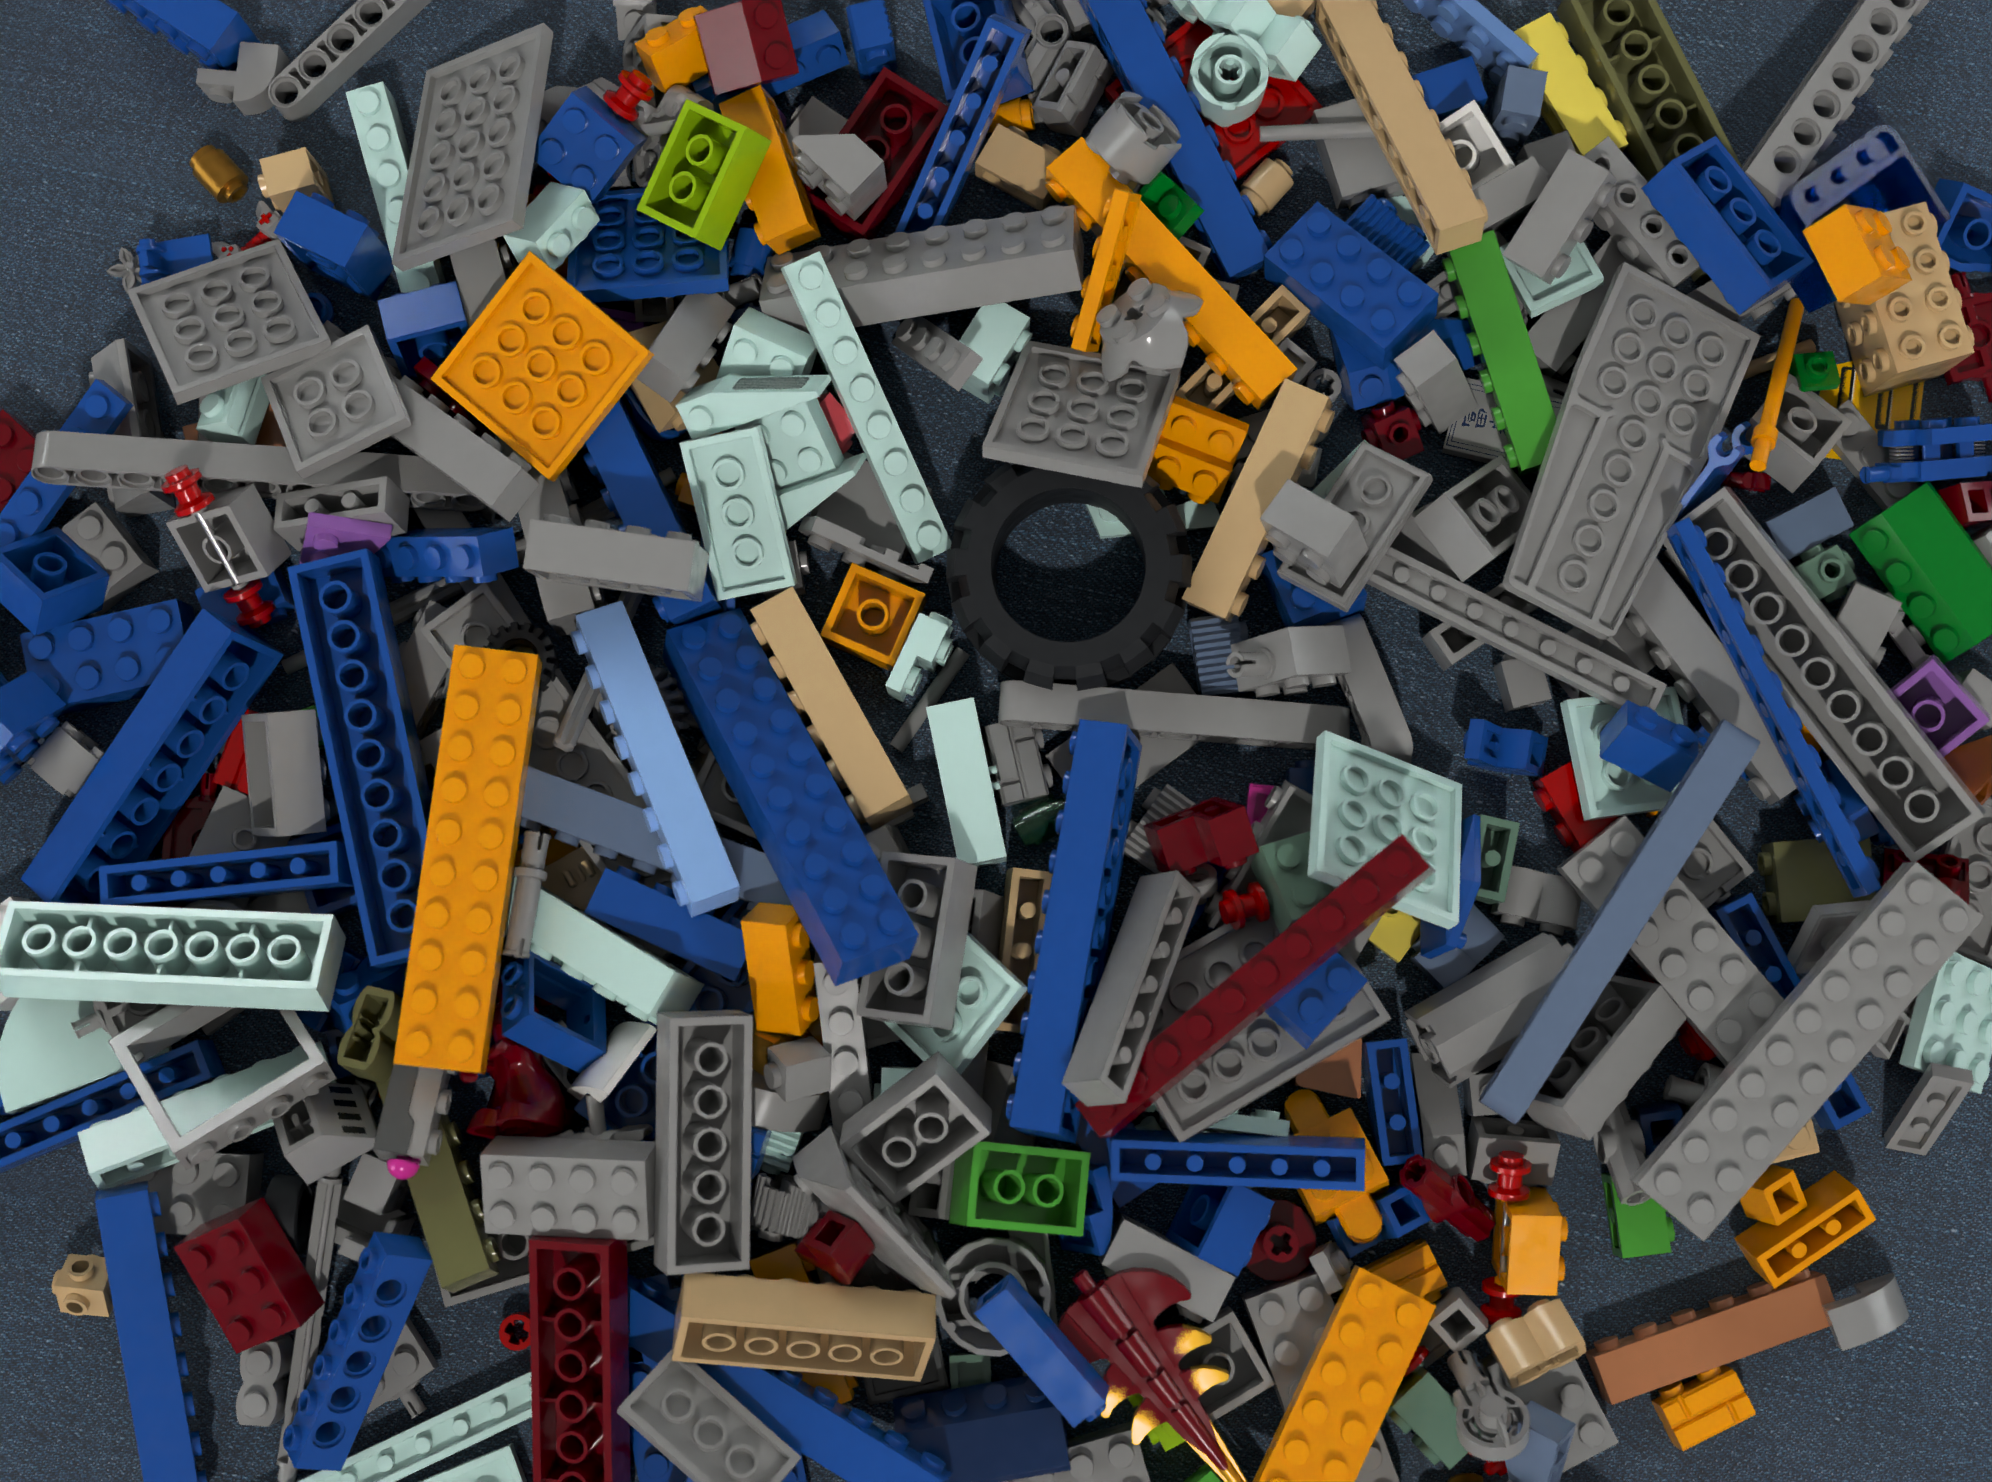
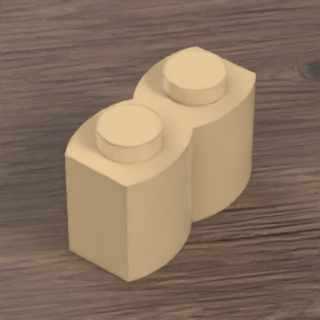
(1535, 1342)

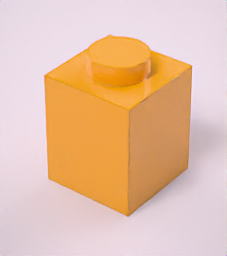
(1774, 1196)

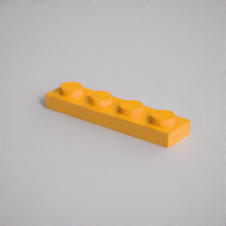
(1109, 255)

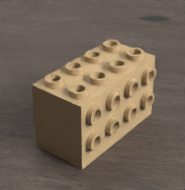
(1919, 326)

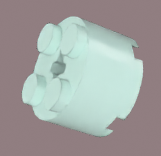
(1219, 60)

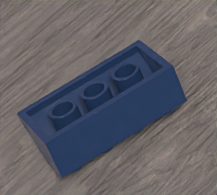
(987, 1430)

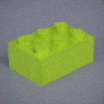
(704, 174)

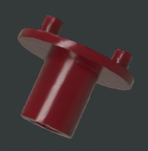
(1284, 1244)

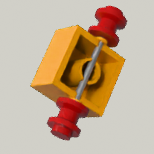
(1524, 1239)

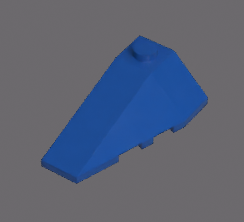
(1969, 230)
(1369, 385)

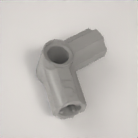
(1042, 20)

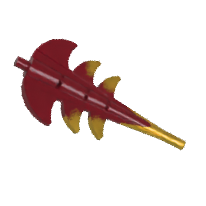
(1117, 1324)

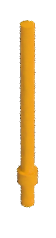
(1766, 433)

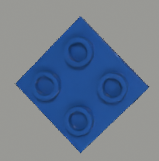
(172, 256)

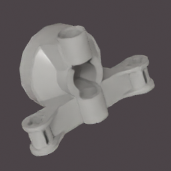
(1024, 1256)

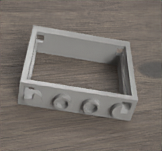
(238, 1120)

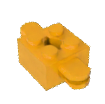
(1353, 1208)

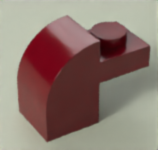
(836, 1246)

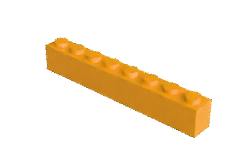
(1221, 326)

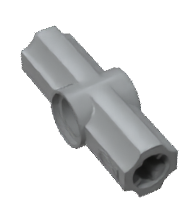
(1623, 1150)

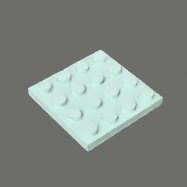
(1368, 802)

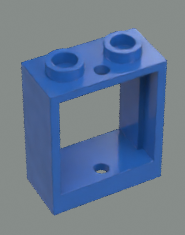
(585, 1012)

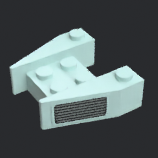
(796, 434)

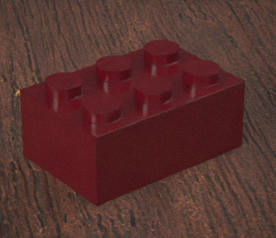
(249, 1275)

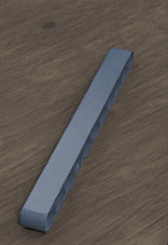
(1619, 921)

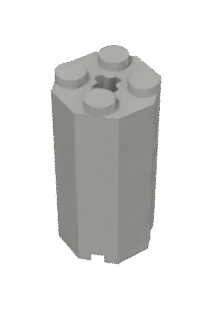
(1485, 1011)

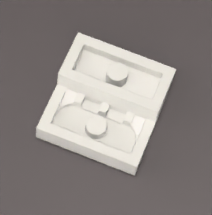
(623, 1048)

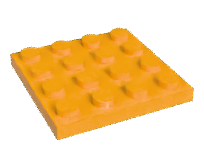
(542, 366)

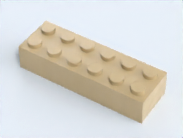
(836, 716)
(804, 1326)

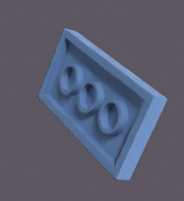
(1476, 34)

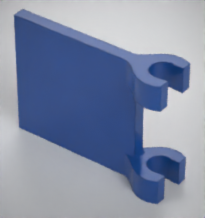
(1717, 469)

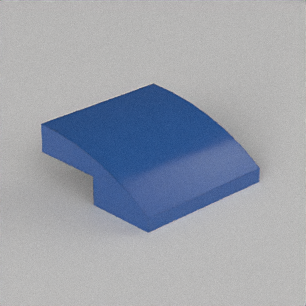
(1098, 1216)

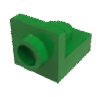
(1170, 204)
(1815, 371)

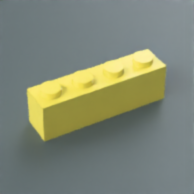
(1569, 95)

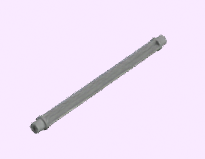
(308, 1335)

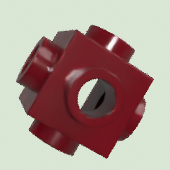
(1393, 429)

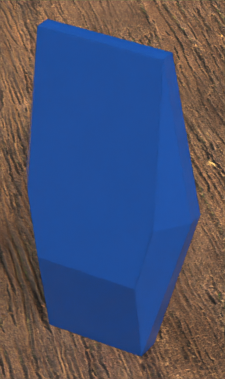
(1439, 940)

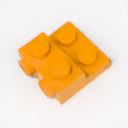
(1197, 450)

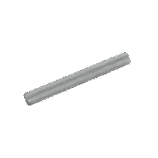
(584, 696)

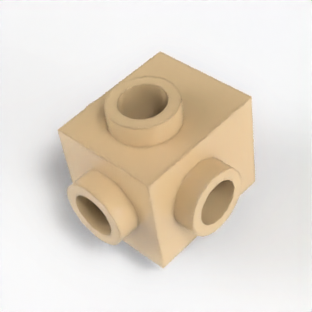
(83, 1286)

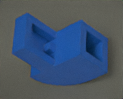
(1504, 749)
(1400, 1215)

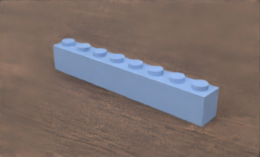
(656, 760)

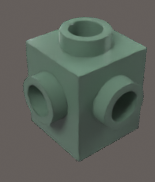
(1826, 571)

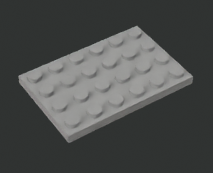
(473, 148)
(1261, 1053)

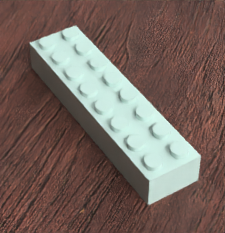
(170, 955)

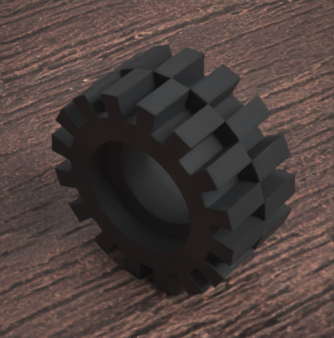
(533, 638)

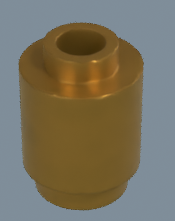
(219, 174)

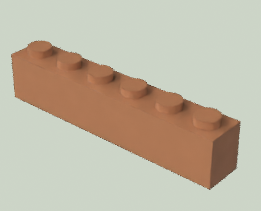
(1710, 1336)

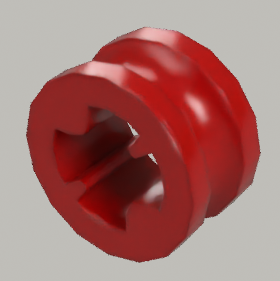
(506, 1336)

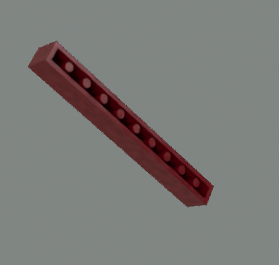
(1266, 979)

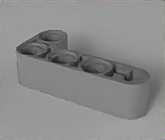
(1371, 694)

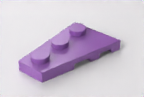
(337, 535)

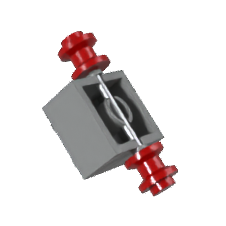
(226, 541)

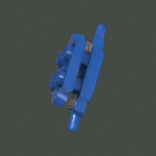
(1937, 460)

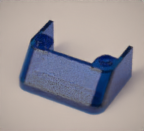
(1872, 174)

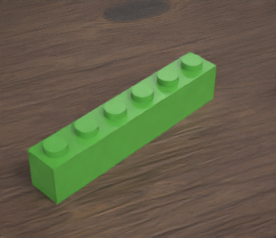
(1504, 350)

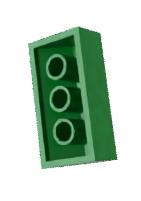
(1931, 569)

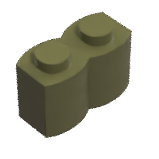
(371, 1041)

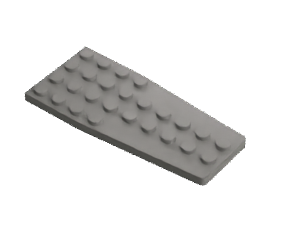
(1625, 449)

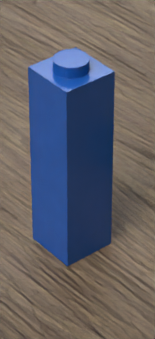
(1042, 1351)

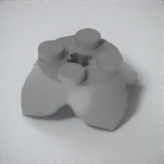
(1145, 328)

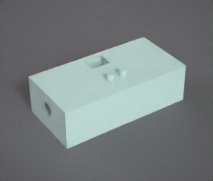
(967, 782)

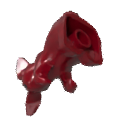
(524, 1094)

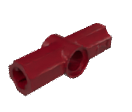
(1447, 1197)

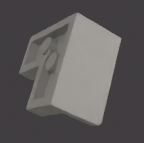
(356, 1226)

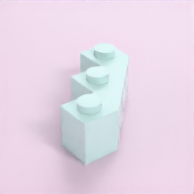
(1285, 39)

